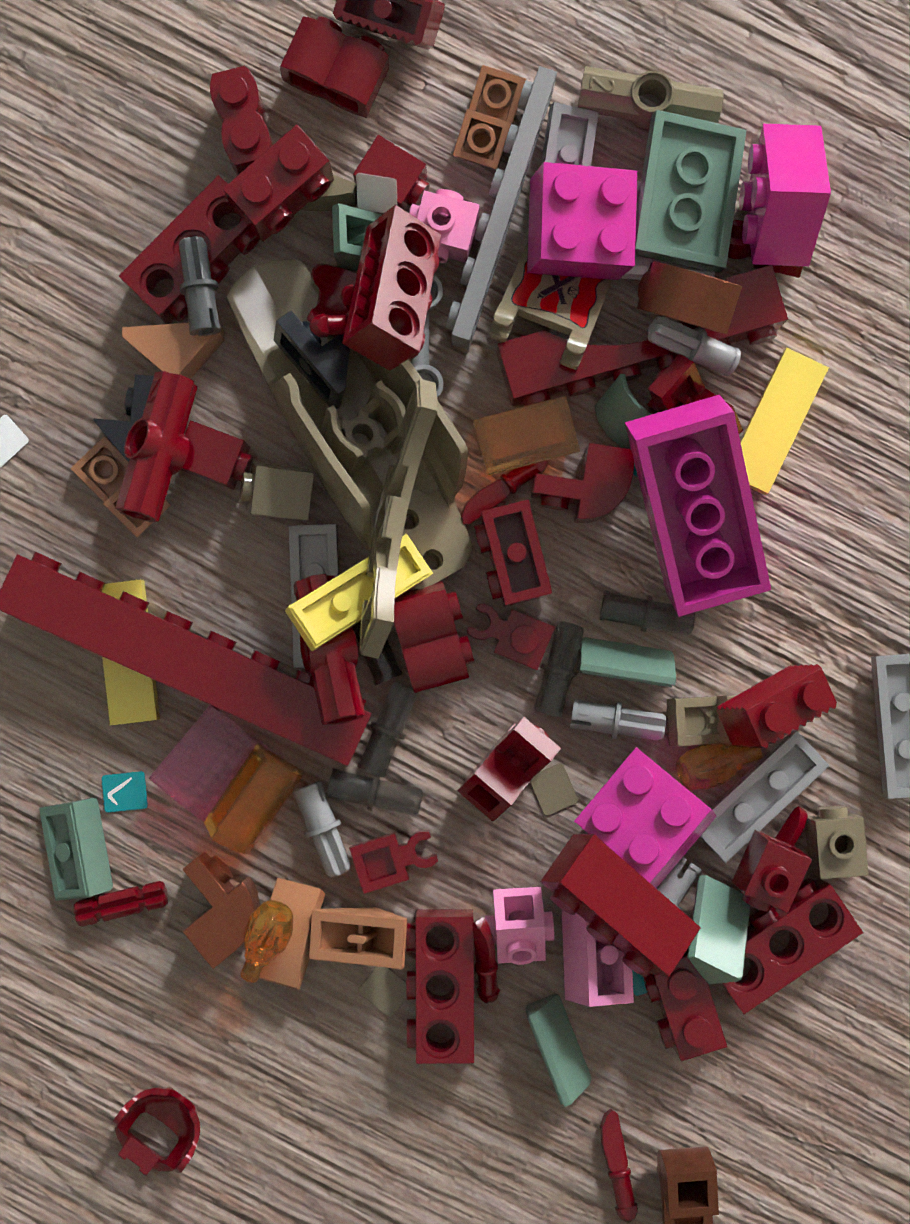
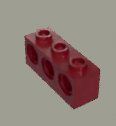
(162, 256)
(392, 289)
(806, 946)
(452, 1009)

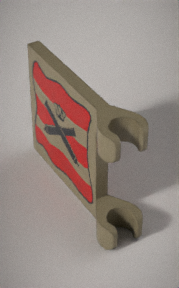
(555, 302)

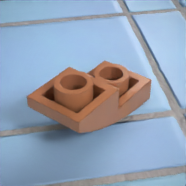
(489, 117)
(104, 473)
(290, 966)

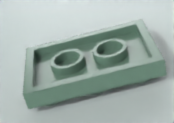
(688, 191)

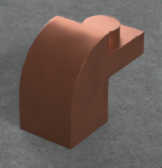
(688, 296)
(223, 925)
(688, 1185)

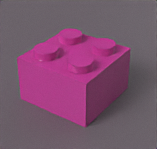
(785, 194)
(582, 221)
(646, 817)

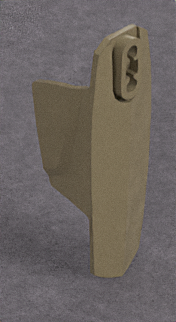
(360, 438)

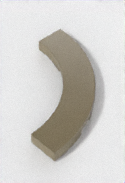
(415, 428)

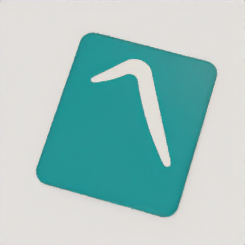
(124, 791)

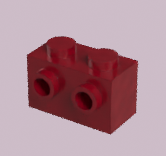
(280, 183)
(515, 554)
(688, 1011)

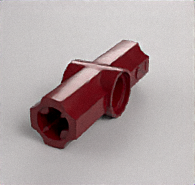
(156, 447)
(332, 667)

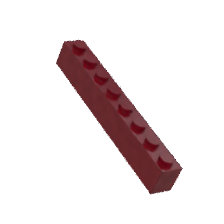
(174, 655)

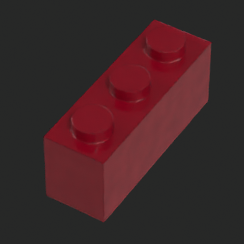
(619, 906)

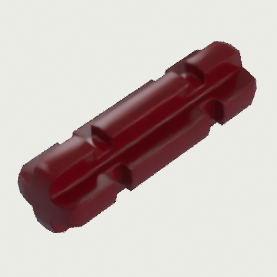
(120, 903)

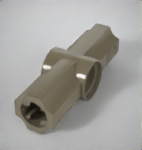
(618, 96)

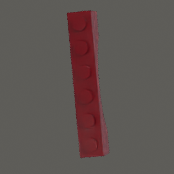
(533, 361)

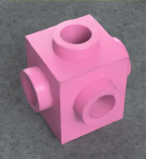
(451, 218)
(520, 925)

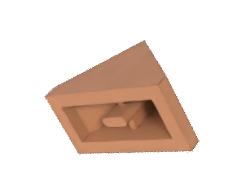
(172, 346)
(358, 937)

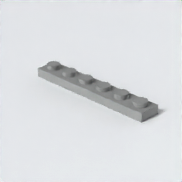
(506, 189)

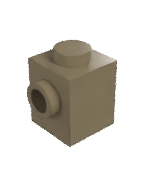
(277, 491)
(836, 843)

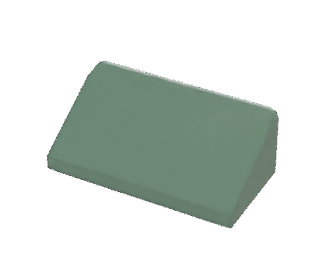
(626, 662)
(76, 849)
(721, 941)
(559, 1048)

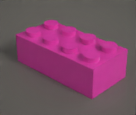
(699, 504)

